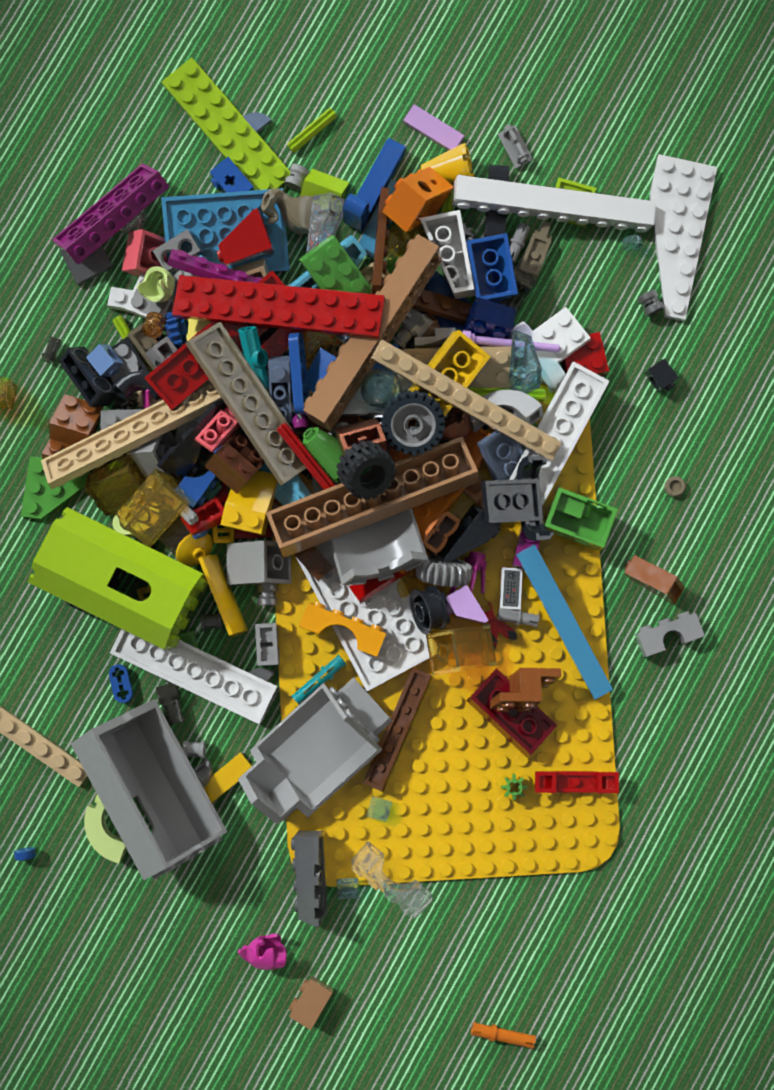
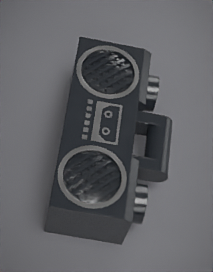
(92, 386)

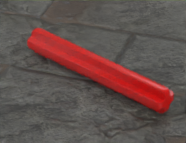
(305, 456)

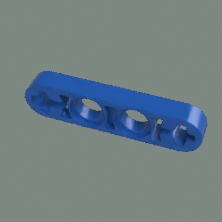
(298, 371)

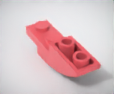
(218, 430)

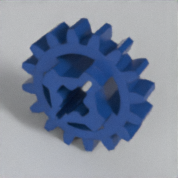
(176, 330)

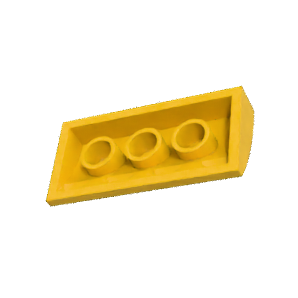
(223, 595)

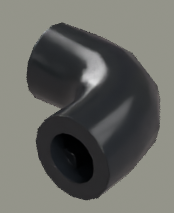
(133, 382)

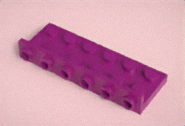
(111, 213)

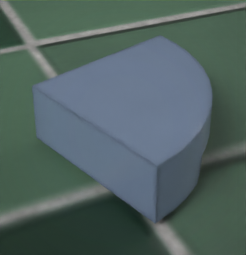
(257, 120)

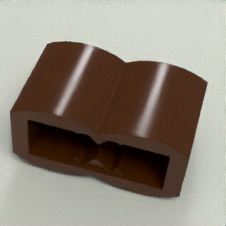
(445, 529)

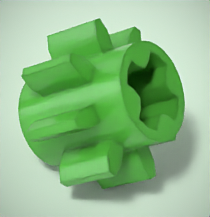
(519, 786)

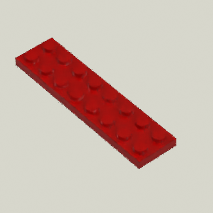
(181, 372)

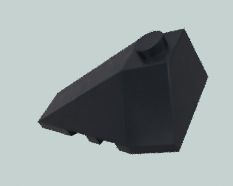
(189, 454)

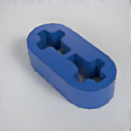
(126, 682)

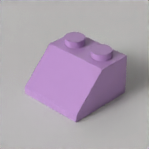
(465, 606)

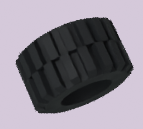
(375, 479)

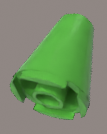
(324, 449)

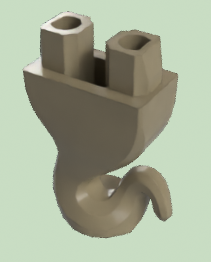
(294, 211)

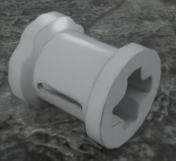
(195, 749)

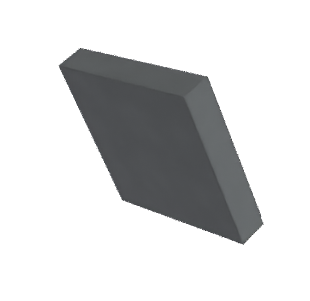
(89, 268)

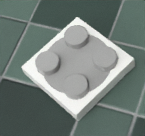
(141, 306)

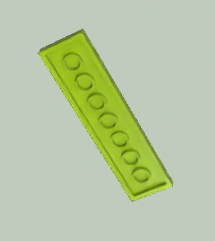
(225, 126)

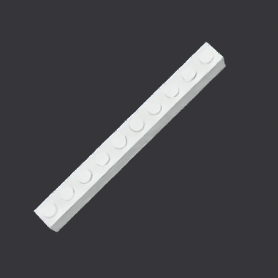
(553, 203)

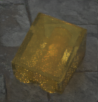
(114, 483)
(461, 649)

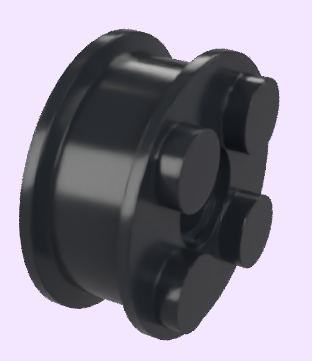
(429, 609)

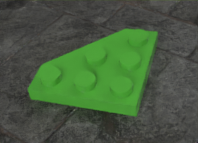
(40, 498)

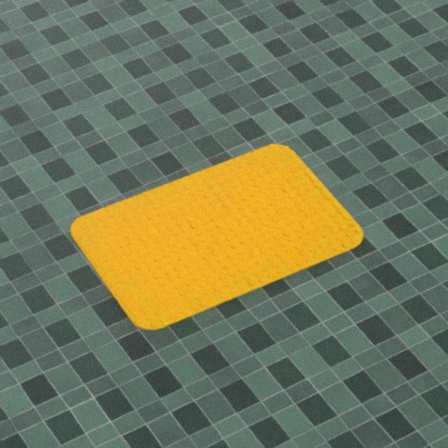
(446, 783)

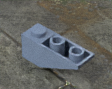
(281, 384)

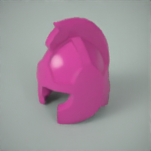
(265, 952)

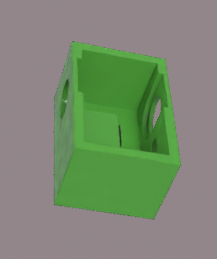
(579, 519)

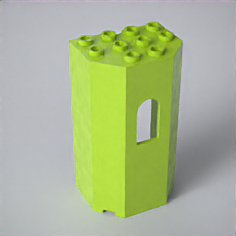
(83, 556)

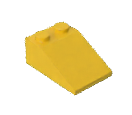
(249, 506)

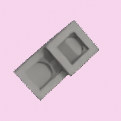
(438, 339)

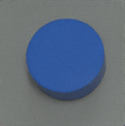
(24, 853)

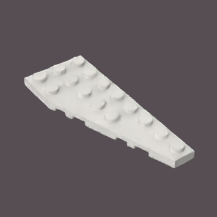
(681, 211)

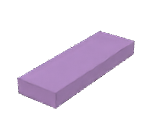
(433, 128)

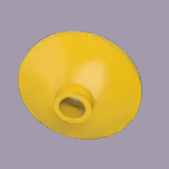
(191, 549)

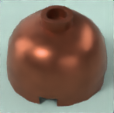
(456, 425)

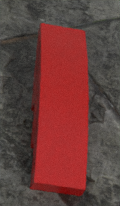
(208, 515)

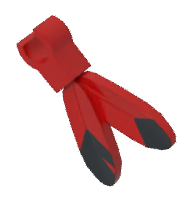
(498, 626)

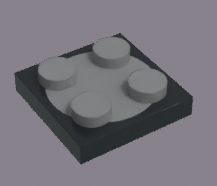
(130, 357)

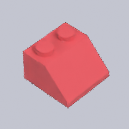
(139, 252)

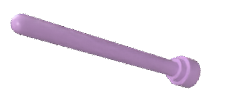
(508, 342)

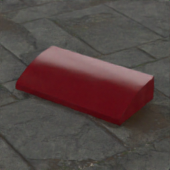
(523, 730)

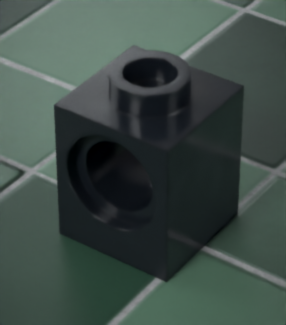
(662, 376)

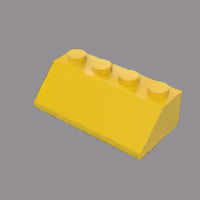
(457, 359)

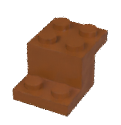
(70, 424)
(525, 689)

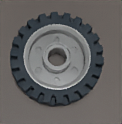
(413, 406)

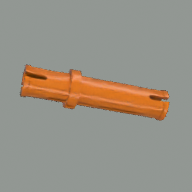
(503, 1035)

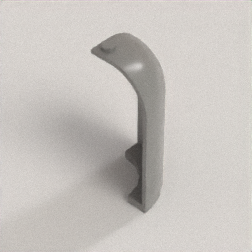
(378, 547)

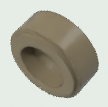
(674, 486)

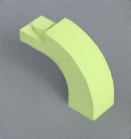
(99, 836)

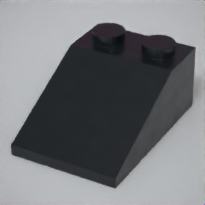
(470, 534)

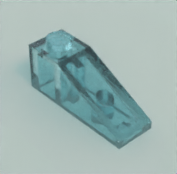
(524, 364)

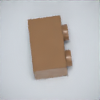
(311, 1002)

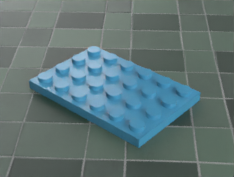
(215, 216)

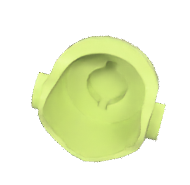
(157, 285)

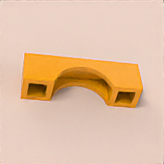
(318, 619)

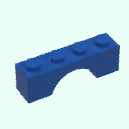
(198, 488)

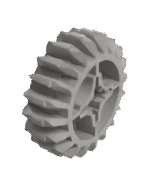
(444, 573)

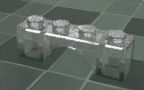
(410, 896)

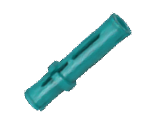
(337, 662)

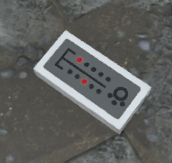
(511, 588)

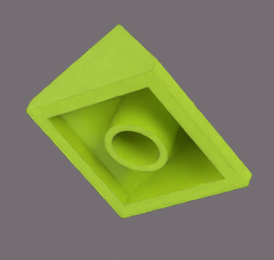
(322, 183)

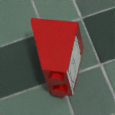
(245, 241)

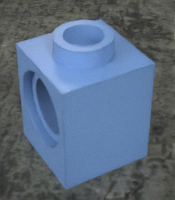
(105, 360)

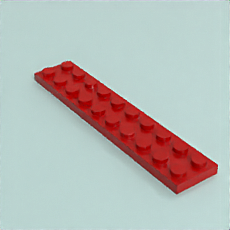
(279, 306)

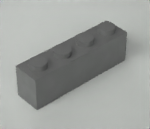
(310, 876)

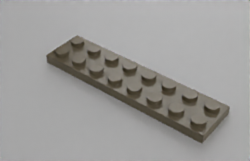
(246, 399)

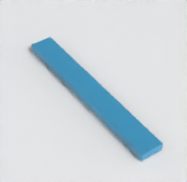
(564, 621)

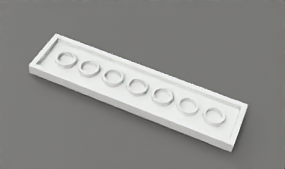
(566, 420)
(199, 674)

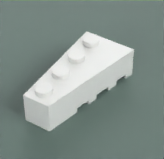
(448, 233)

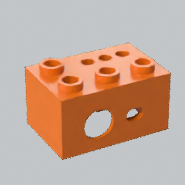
(417, 197)

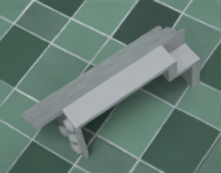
(314, 751)

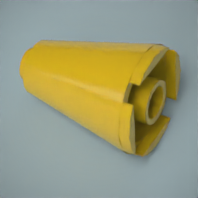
(452, 163)

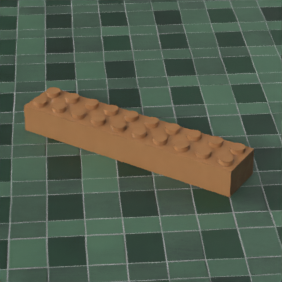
(354, 359)
(338, 512)

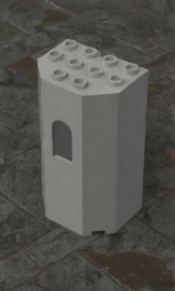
(144, 760)

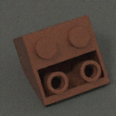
(361, 431)
(235, 462)

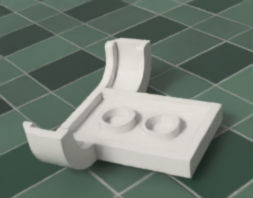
(560, 330)

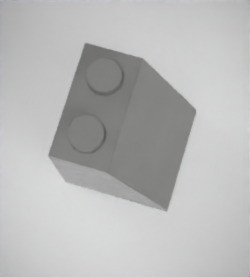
(257, 564)

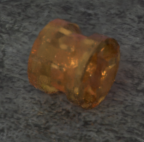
(153, 325)

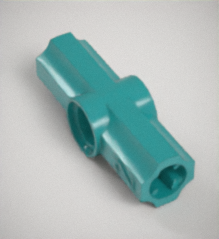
(254, 355)

